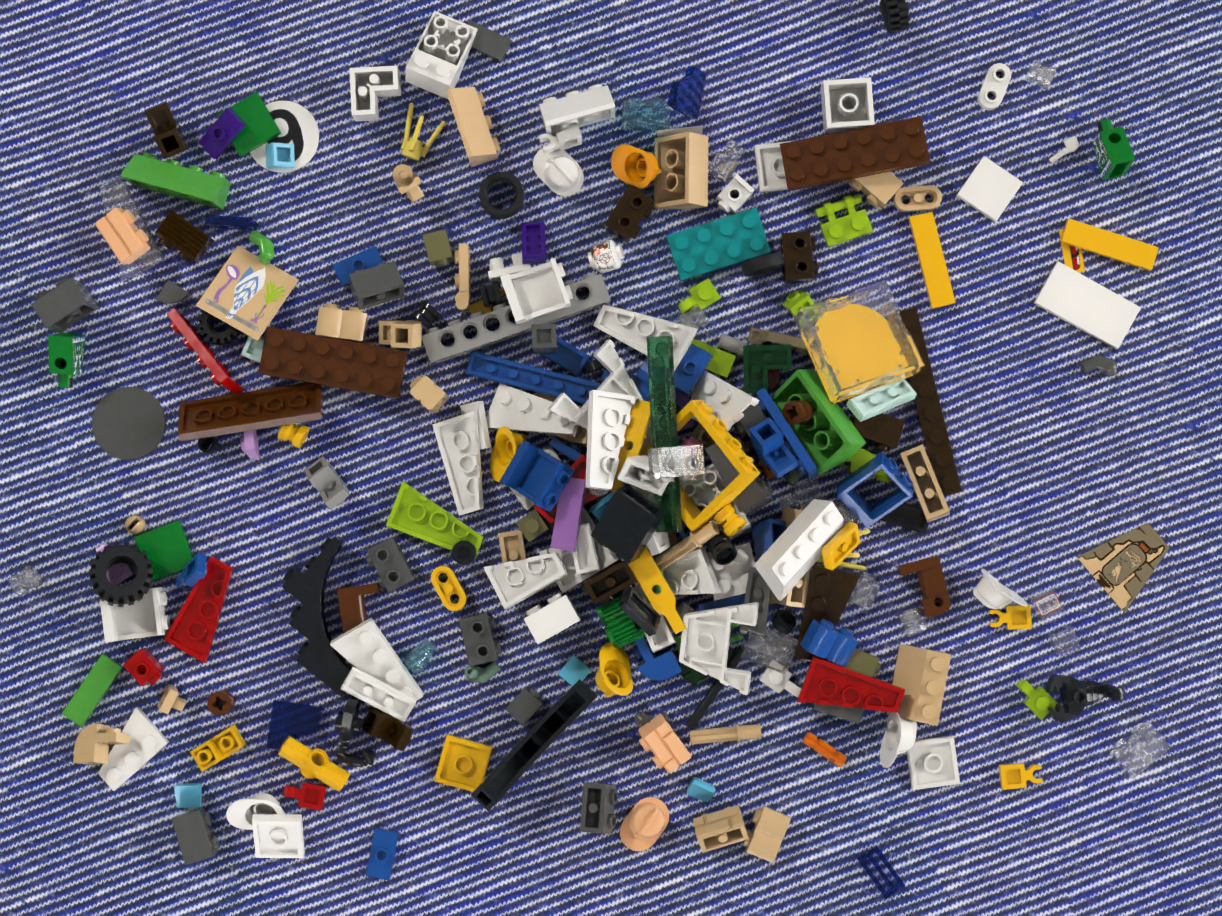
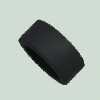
(501, 177)

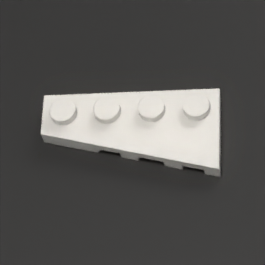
(635, 328)

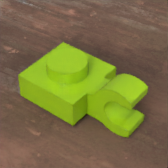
(702, 294)
(1037, 699)

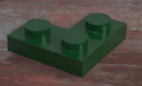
(761, 358)

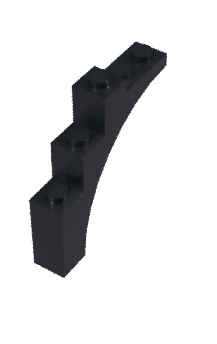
(310, 619)
(533, 744)

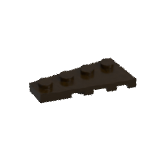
(825, 599)

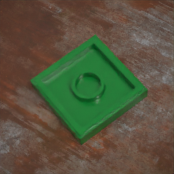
(259, 124)
(166, 549)

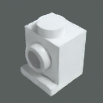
(730, 204)

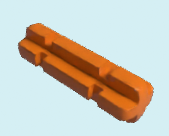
(824, 749)

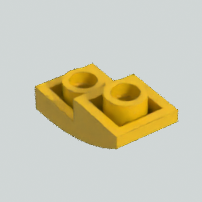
(218, 748)

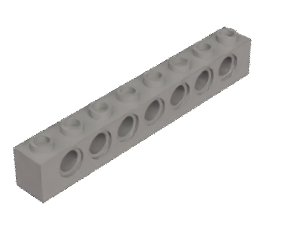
(438, 353)

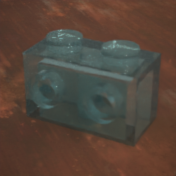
(645, 115)

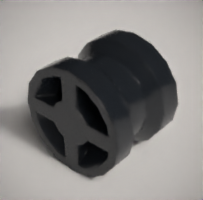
(491, 294)
(426, 314)

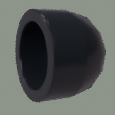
(204, 444)

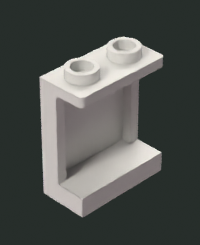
(537, 291)
(138, 620)

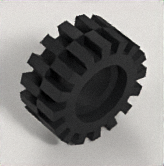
(894, 15)
(211, 335)

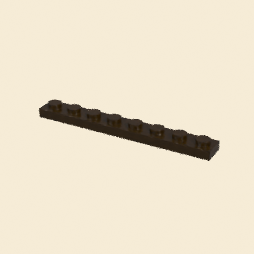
(930, 412)

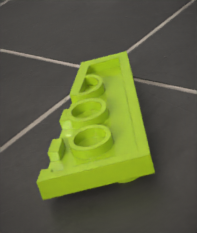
(428, 521)

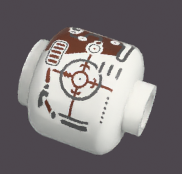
(606, 256)

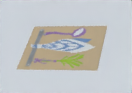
(247, 293)

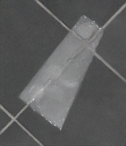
(115, 195)

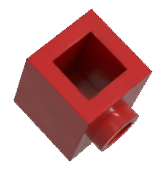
(144, 667)

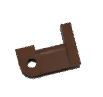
(931, 584)
(353, 604)

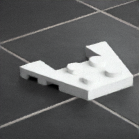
(616, 382)
(707, 642)

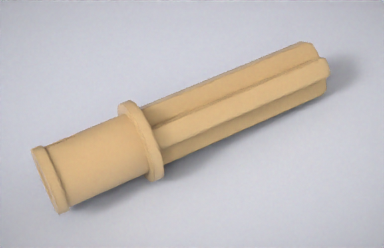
(687, 545)
(725, 734)

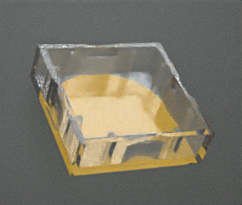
(858, 342)

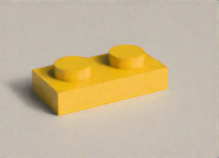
(841, 545)

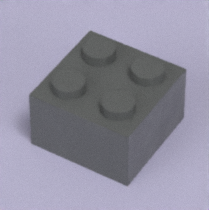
(64, 305)

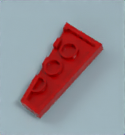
(192, 340)
(199, 616)
(840, 686)

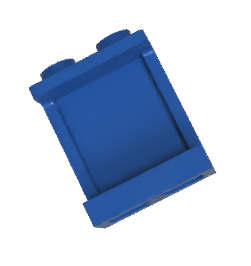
(537, 475)

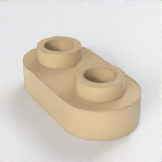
(917, 198)

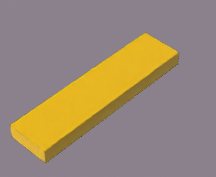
(1109, 244)
(931, 260)

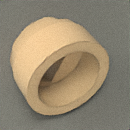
(138, 528)

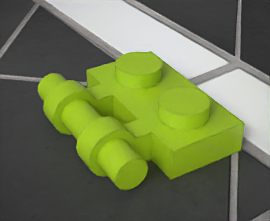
(847, 227)

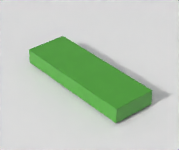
(92, 690)

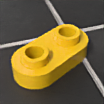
(448, 588)

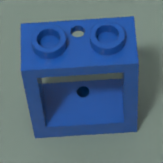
(863, 511)

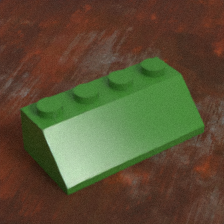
(177, 181)
(830, 434)

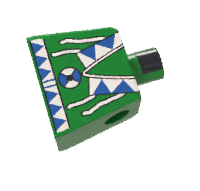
(1112, 150)
(65, 349)

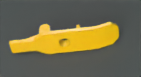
(633, 434)
(664, 602)

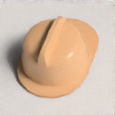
(644, 824)

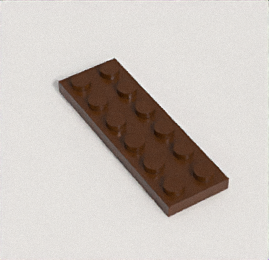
(855, 153)
(333, 362)
(250, 411)

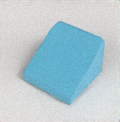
(280, 155)
(574, 670)
(701, 789)
(188, 795)

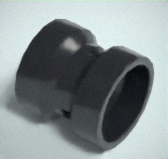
(722, 549)

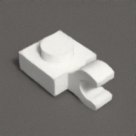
(565, 139)
(778, 681)

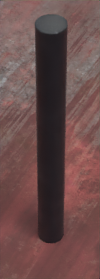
(712, 693)

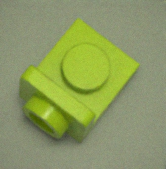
(796, 301)

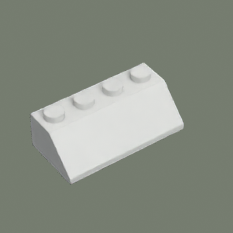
(799, 546)

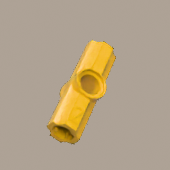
(314, 763)

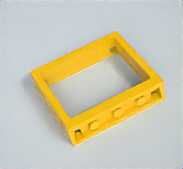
(730, 447)

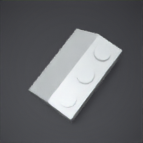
(577, 109)

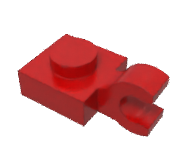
(309, 796)

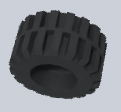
(121, 554)

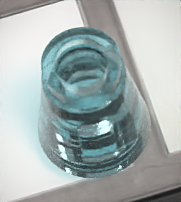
(419, 657)

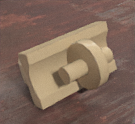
(407, 182)

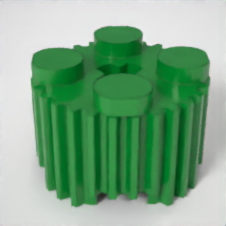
(621, 628)

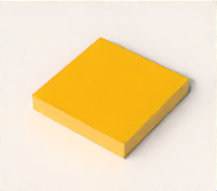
(463, 763)

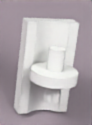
(497, 268)

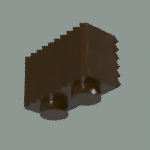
(183, 236)

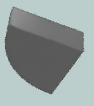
(172, 293)

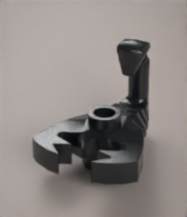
(1078, 695)
(349, 723)

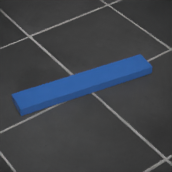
(529, 377)

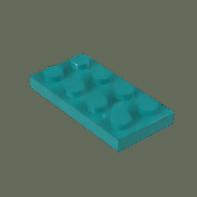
(718, 244)

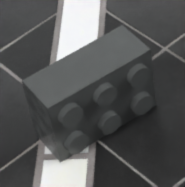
(755, 494)

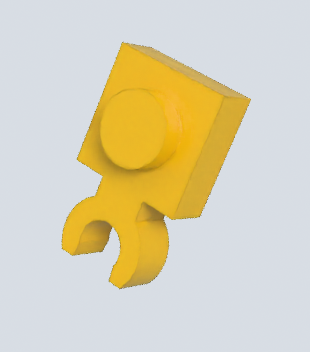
(1015, 616)
(1015, 775)

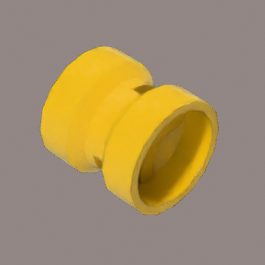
(294, 433)
(729, 520)

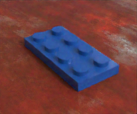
(805, 464)

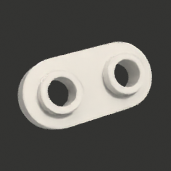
(994, 85)

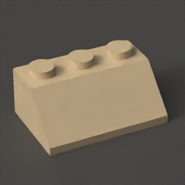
(473, 125)
(684, 171)
(924, 679)

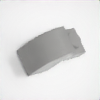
(327, 482)

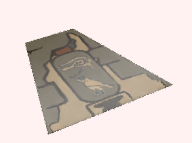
(1126, 563)

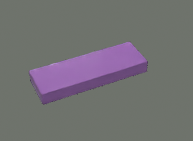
(569, 515)

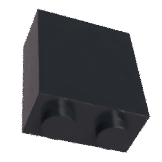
(628, 523)

